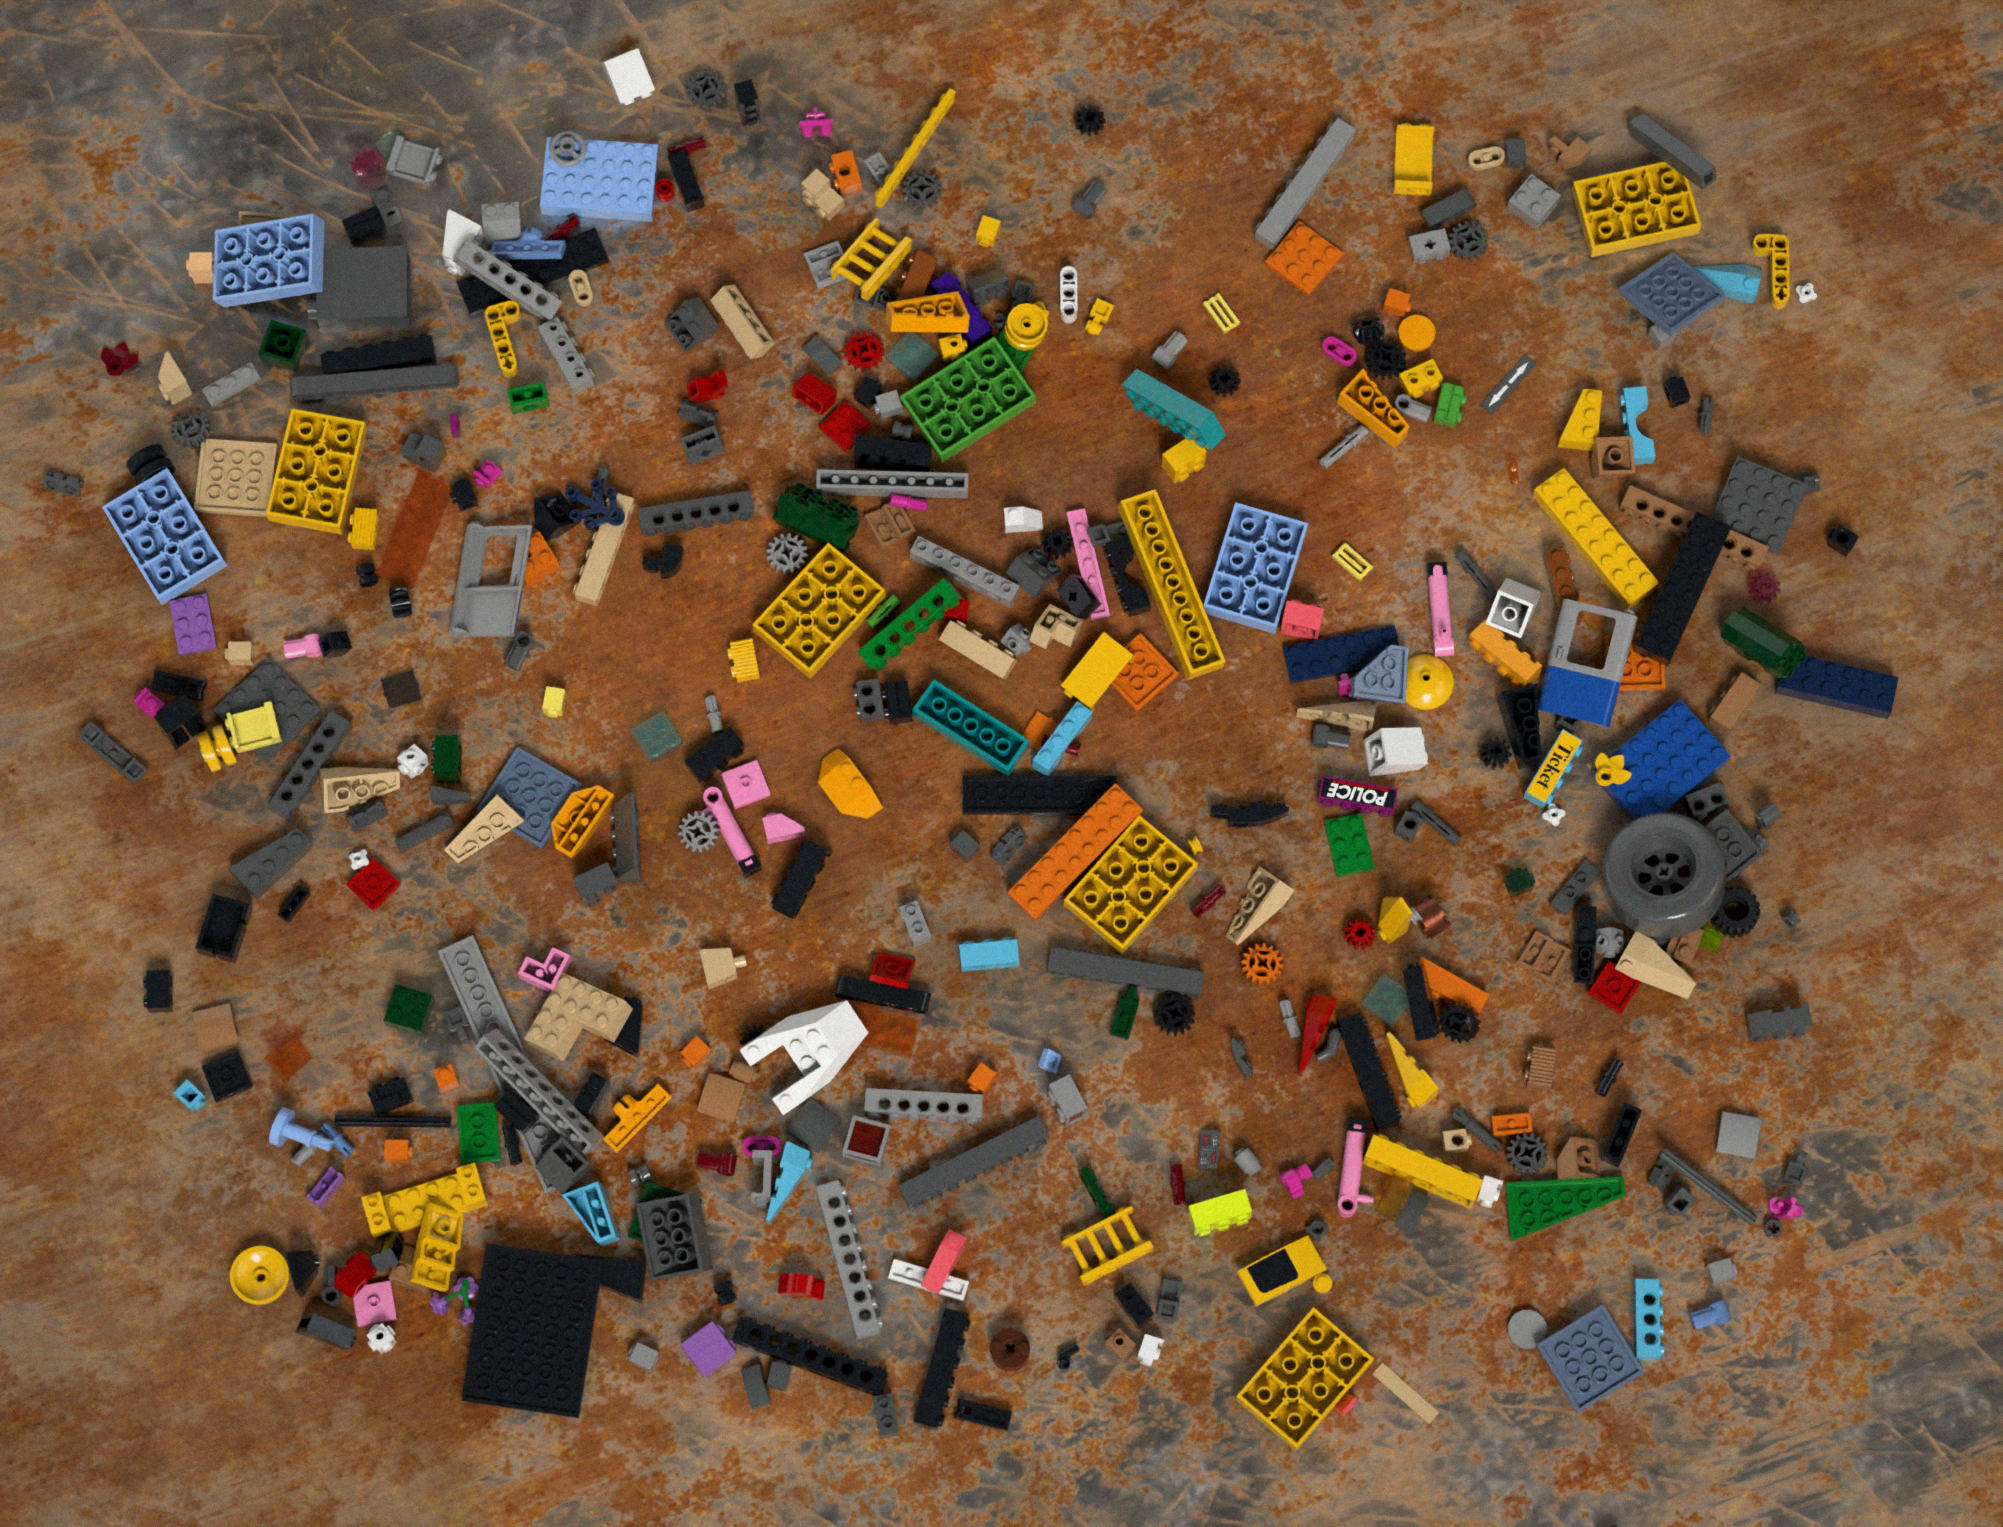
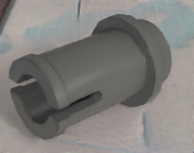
(1323, 1168)

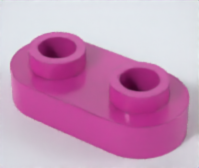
(1341, 350)
(761, 1143)

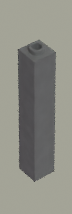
(1672, 151)

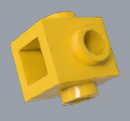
(952, 347)

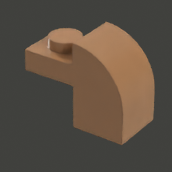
(1571, 155)

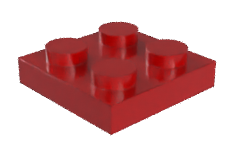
(844, 425)
(373, 884)
(892, 970)
(1614, 988)

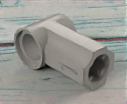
(1167, 354)
(1414, 409)

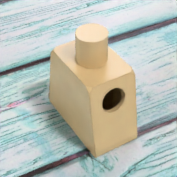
(720, 965)

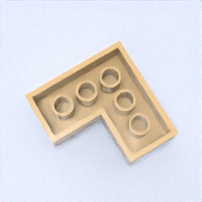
(570, 1009)

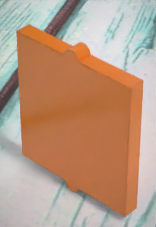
(1037, 728)

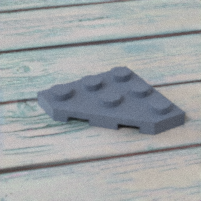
(1383, 677)

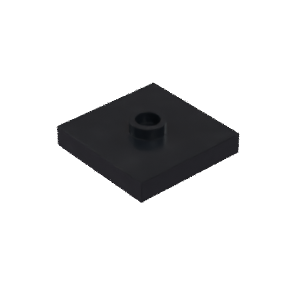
(227, 1077)

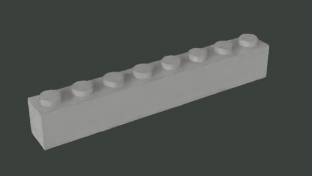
(1305, 183)
(897, 482)

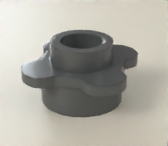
(1322, 1229)

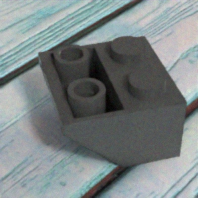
(988, 286)
(692, 324)
(1033, 571)
(562, 1166)

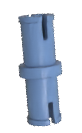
(338, 1140)

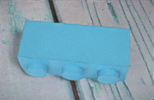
(989, 954)

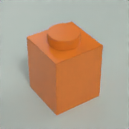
(1397, 303)
(695, 1053)
(446, 1078)
(981, 1079)
(397, 1151)

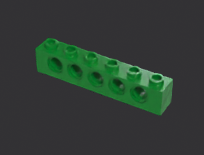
(869, 651)

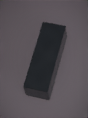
(294, 904)

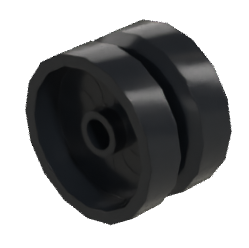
(148, 463)

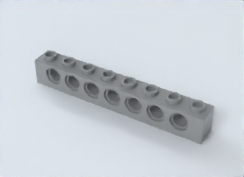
(539, 1092)
(826, 1193)

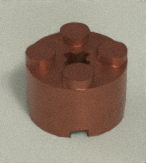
(1433, 917)
(1010, 1361)

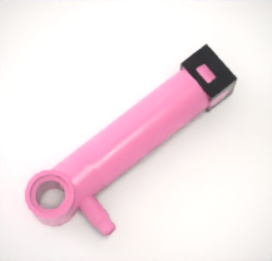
(1440, 610)
(731, 832)
(1352, 1167)

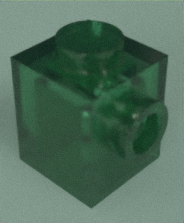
(1519, 882)

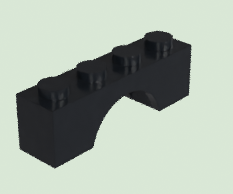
(1134, 598)

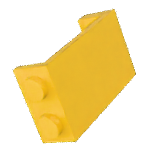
(1413, 159)
(1096, 671)

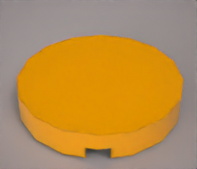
(1416, 333)

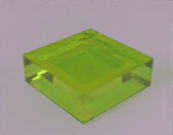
(1711, 940)

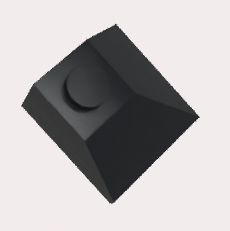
(552, 516)
(303, 1269)

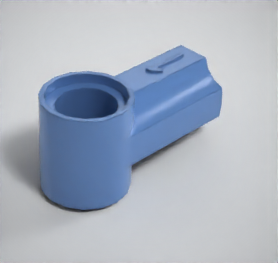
(1715, 1314)

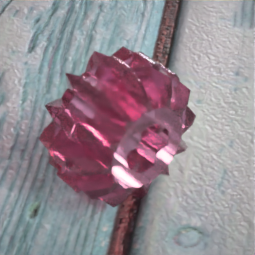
(366, 162)
(1771, 588)

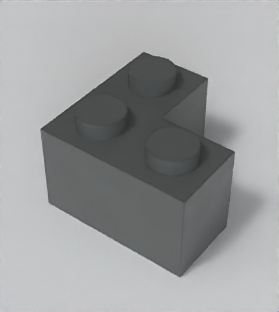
(424, 451)
(594, 884)

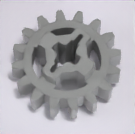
(779, 555)
(696, 840)

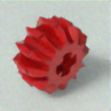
(1365, 929)

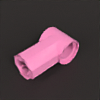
(306, 647)

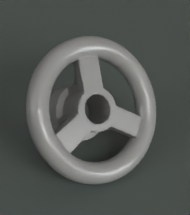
(567, 141)

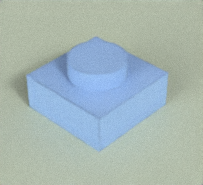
(1049, 1061)

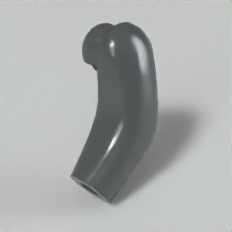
(1331, 1046)

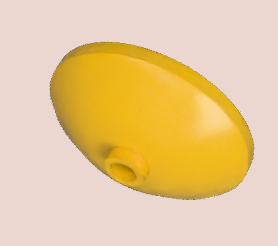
(1430, 693)
(252, 1264)

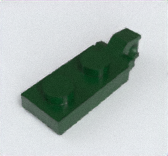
(1125, 1015)
(1097, 1194)

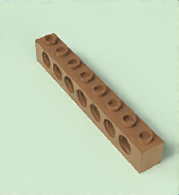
(1670, 512)

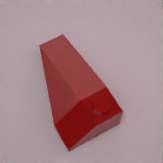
(1316, 1019)

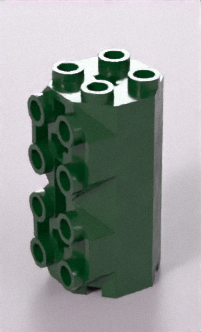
(820, 520)
(1763, 643)

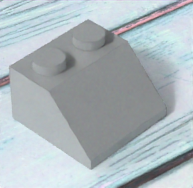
(501, 222)

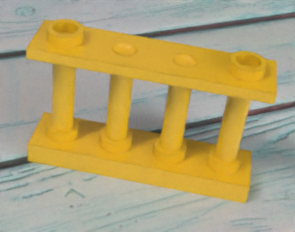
(879, 274)
(1123, 1256)

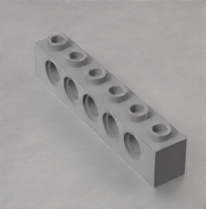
(481, 270)
(964, 572)
(915, 1098)

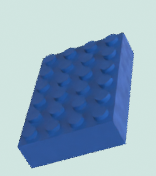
(1665, 763)

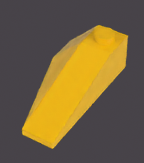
(1416, 1084)

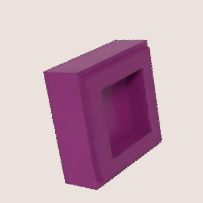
(455, 426)

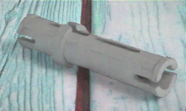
(1349, 442)

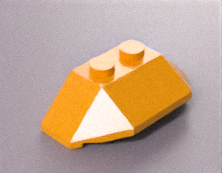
(847, 786)
(580, 819)

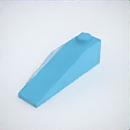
(1734, 281)
(792, 1168)

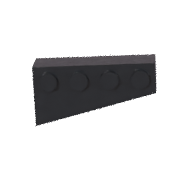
(891, 454)
(1522, 723)
(800, 879)

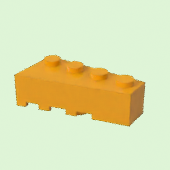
(928, 314)
(1373, 409)
(1504, 655)

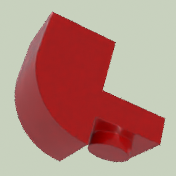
(707, 388)
(801, 1285)

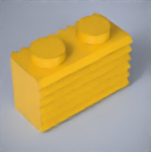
(363, 529)
(744, 660)

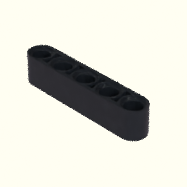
(882, 994)

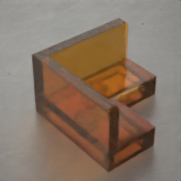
(288, 1060)

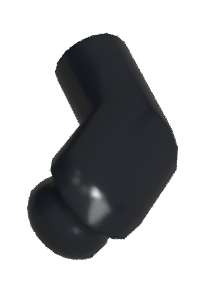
(1065, 1356)

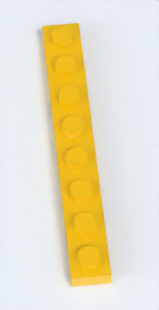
(911, 153)

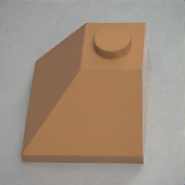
(1612, 457)
(1579, 1159)
(402, 1272)

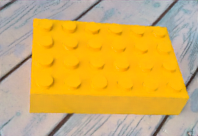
(1635, 208)
(316, 471)
(819, 610)
(1130, 884)
(1304, 1379)

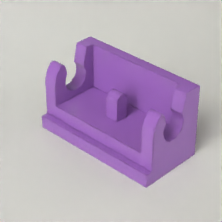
(325, 1187)

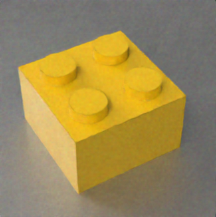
(1183, 459)

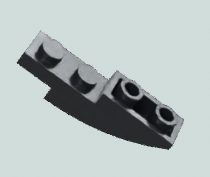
(1257, 815)
(1584, 944)

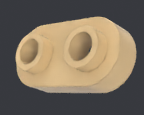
(1485, 158)
(580, 289)

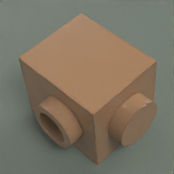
(1119, 1344)

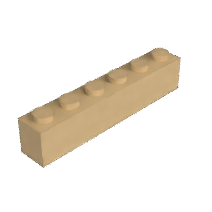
(602, 555)

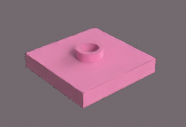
(746, 784)
(375, 1304)

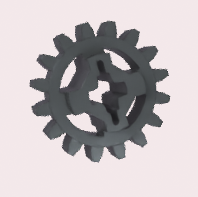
(700, 84)
(930, 189)
(1477, 244)
(190, 429)
(1522, 1147)

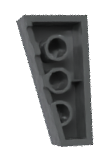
(269, 864)

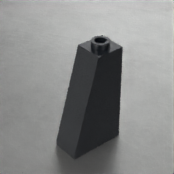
(1420, 1002)
(622, 1276)

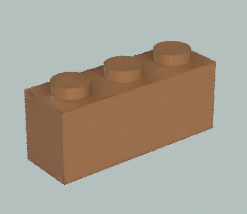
(1733, 702)

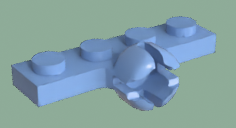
(529, 247)

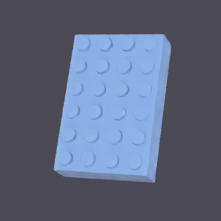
(608, 183)
(268, 260)
(164, 536)
(1255, 568)

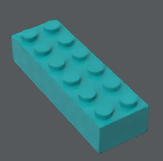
(1173, 410)
(971, 728)

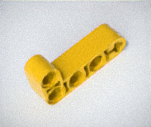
(1776, 271)
(503, 341)

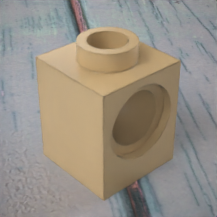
(240, 653)
(1449, 1147)

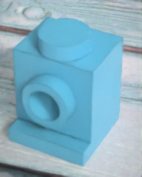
(185, 1091)

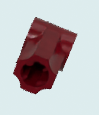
(721, 1163)

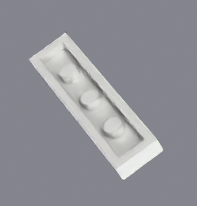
(914, 1275)

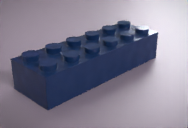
(1841, 687)

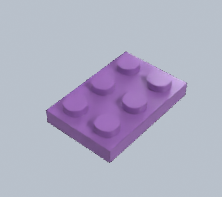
(193, 624)

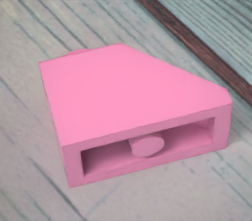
(781, 828)

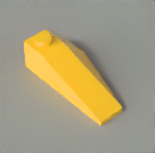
(1393, 919)

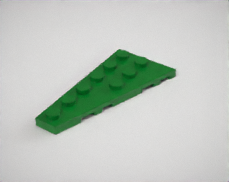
(1549, 1202)

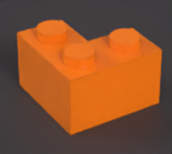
(541, 560)

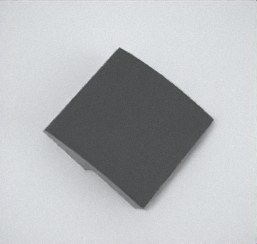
(814, 1126)

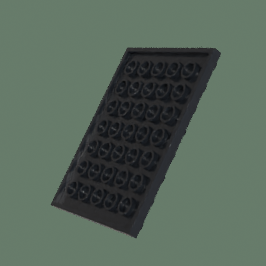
(532, 1330)

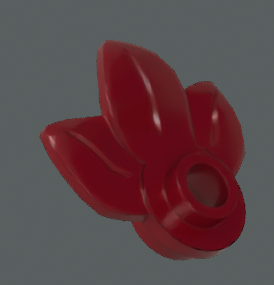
(118, 357)

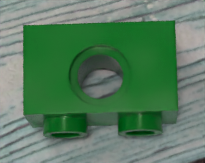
(528, 398)

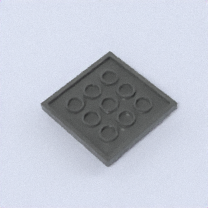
(1759, 503)
(291, 705)

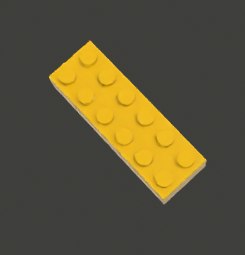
(1423, 1171)

